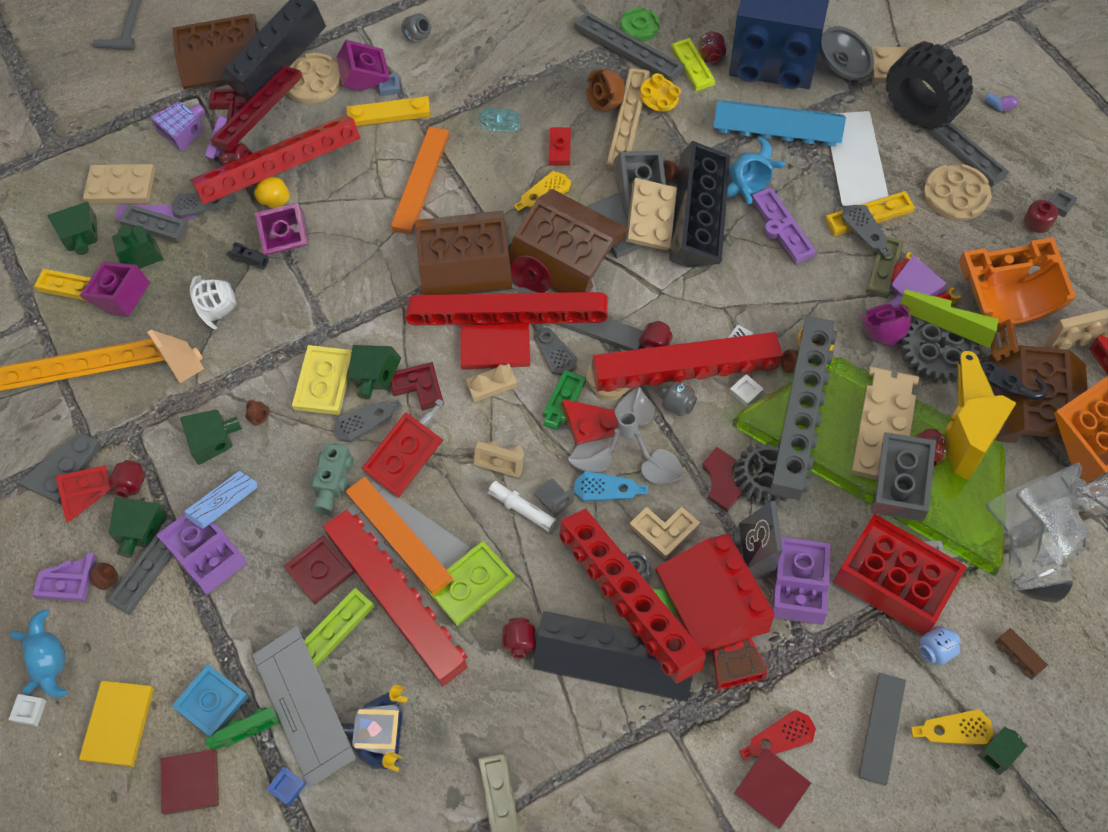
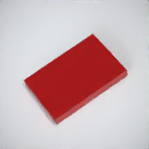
(495, 345)
(402, 454)

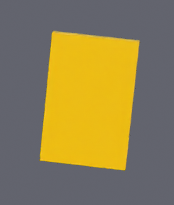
(117, 724)

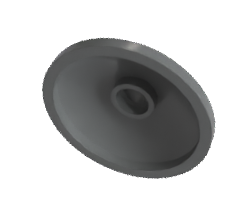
(846, 53)

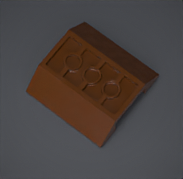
(209, 46)
(566, 240)
(463, 254)
(1065, 381)

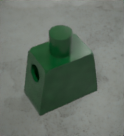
(76, 227)
(136, 247)
(372, 368)
(208, 434)
(135, 524)

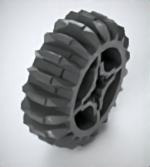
(764, 459)

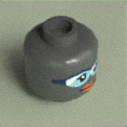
(416, 27)
(678, 398)

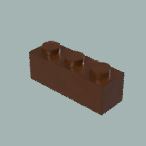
(1021, 653)

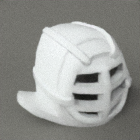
(212, 299)

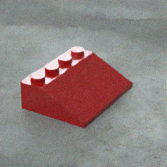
(900, 574)
(715, 594)

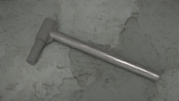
(125, 41)

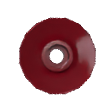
(530, 274)

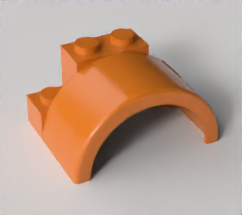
(1008, 291)

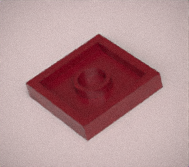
(319, 569)
(189, 782)
(772, 788)

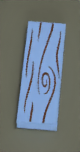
(220, 499)

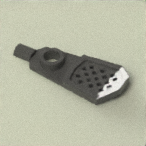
(189, 204)
(862, 223)
(556, 363)
(368, 418)

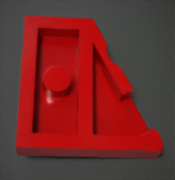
(589, 422)
(82, 489)

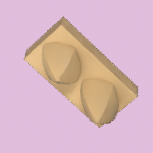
(491, 382)
(498, 459)

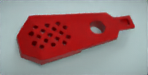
(778, 739)

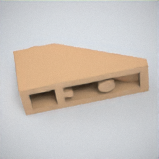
(178, 355)

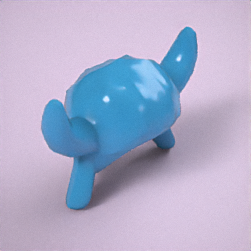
(752, 172)
(42, 656)

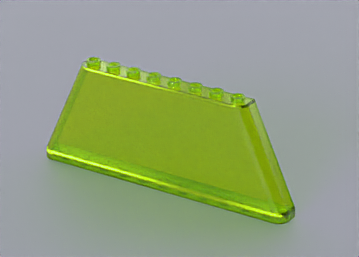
(956, 504)

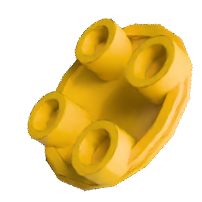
(659, 93)

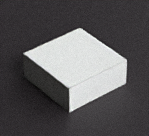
(746, 390)
(27, 710)

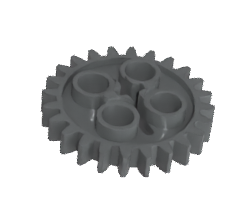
(939, 349)

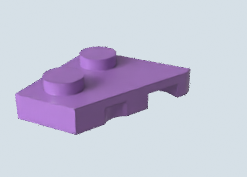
(212, 151)
(67, 581)

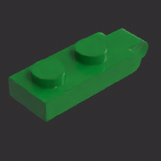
(568, 388)
(243, 728)

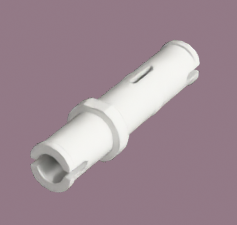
(522, 506)

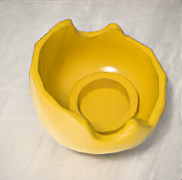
(272, 192)

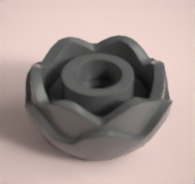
(641, 562)

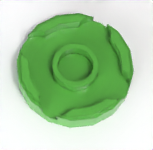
(640, 23)

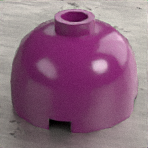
(887, 324)

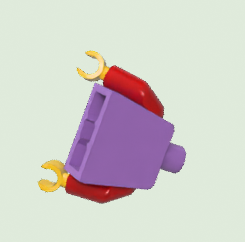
(917, 277)

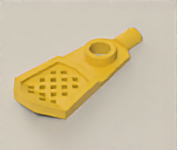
(553, 180)
(952, 729)

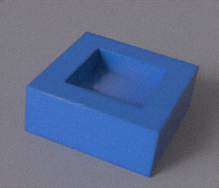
(286, 786)

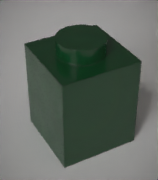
(1002, 750)

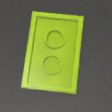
(475, 581)

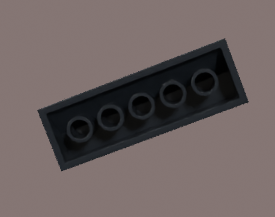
(274, 46)
(700, 206)
(602, 656)

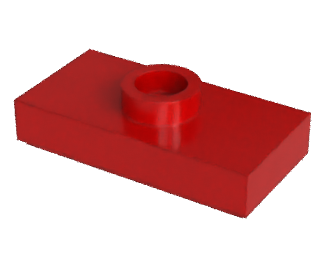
(559, 145)

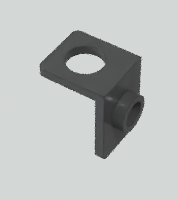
(554, 497)

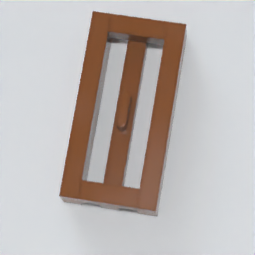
(996, 351)

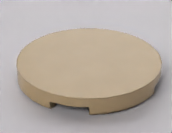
(318, 81)
(957, 192)

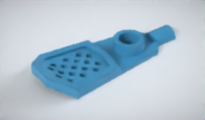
(610, 487)

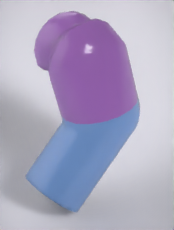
(1002, 103)

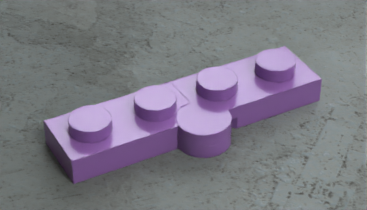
(782, 226)

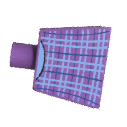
(179, 124)

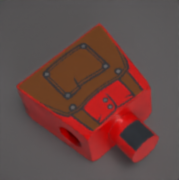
(737, 664)

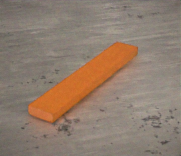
(420, 180)
(399, 536)

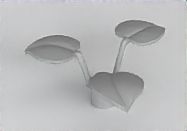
(631, 412)

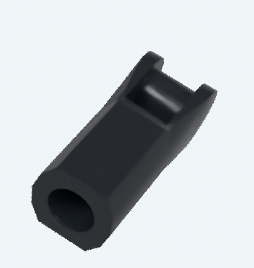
(249, 256)

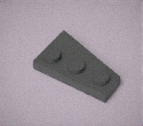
(69, 458)

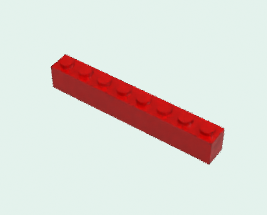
(686, 361)
(396, 599)

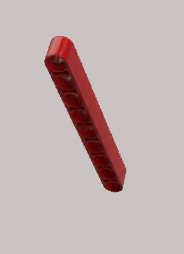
(507, 308)

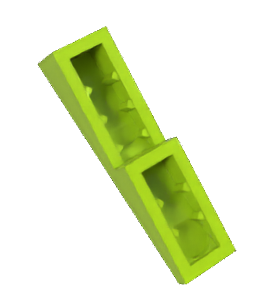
(961, 322)

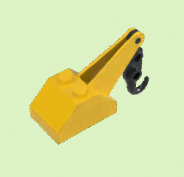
(980, 412)

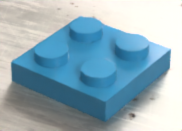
(210, 701)

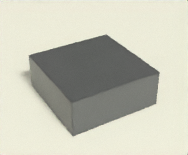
(1063, 201)

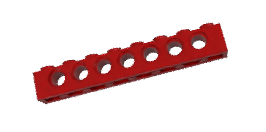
(275, 159)
(630, 595)

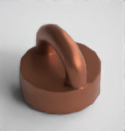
(671, 170)
(789, 360)
(256, 412)
(104, 576)

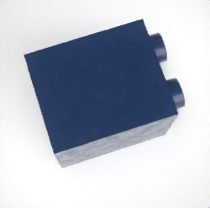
(778, 41)

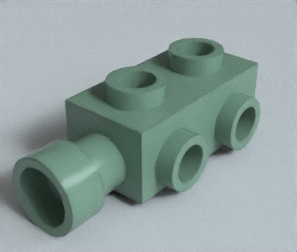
(336, 469)

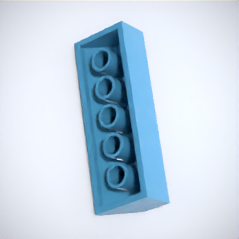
(779, 121)

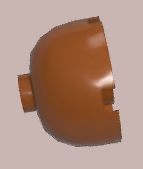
(605, 89)

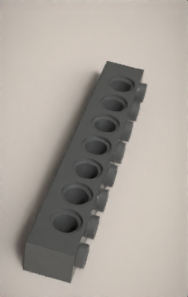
(785, 482)

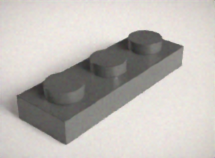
(154, 223)

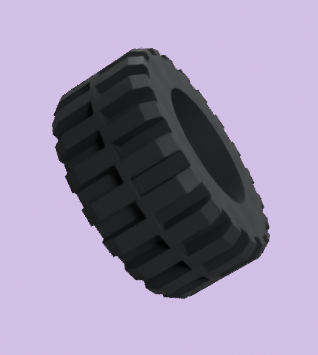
(942, 72)

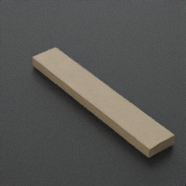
(628, 115)

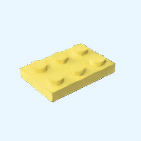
(322, 380)

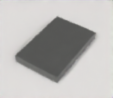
(614, 210)

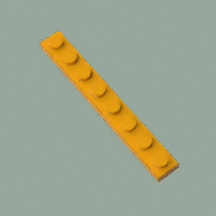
(79, 363)

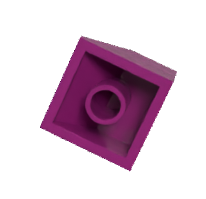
(361, 66)
(282, 228)
(116, 288)

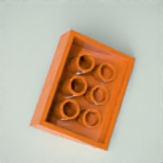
(1085, 430)

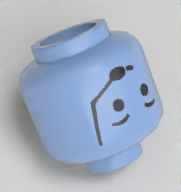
(939, 645)

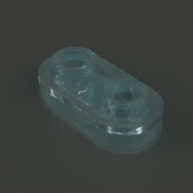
(500, 119)

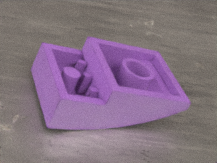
(202, 552)
(802, 581)

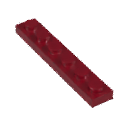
(256, 108)

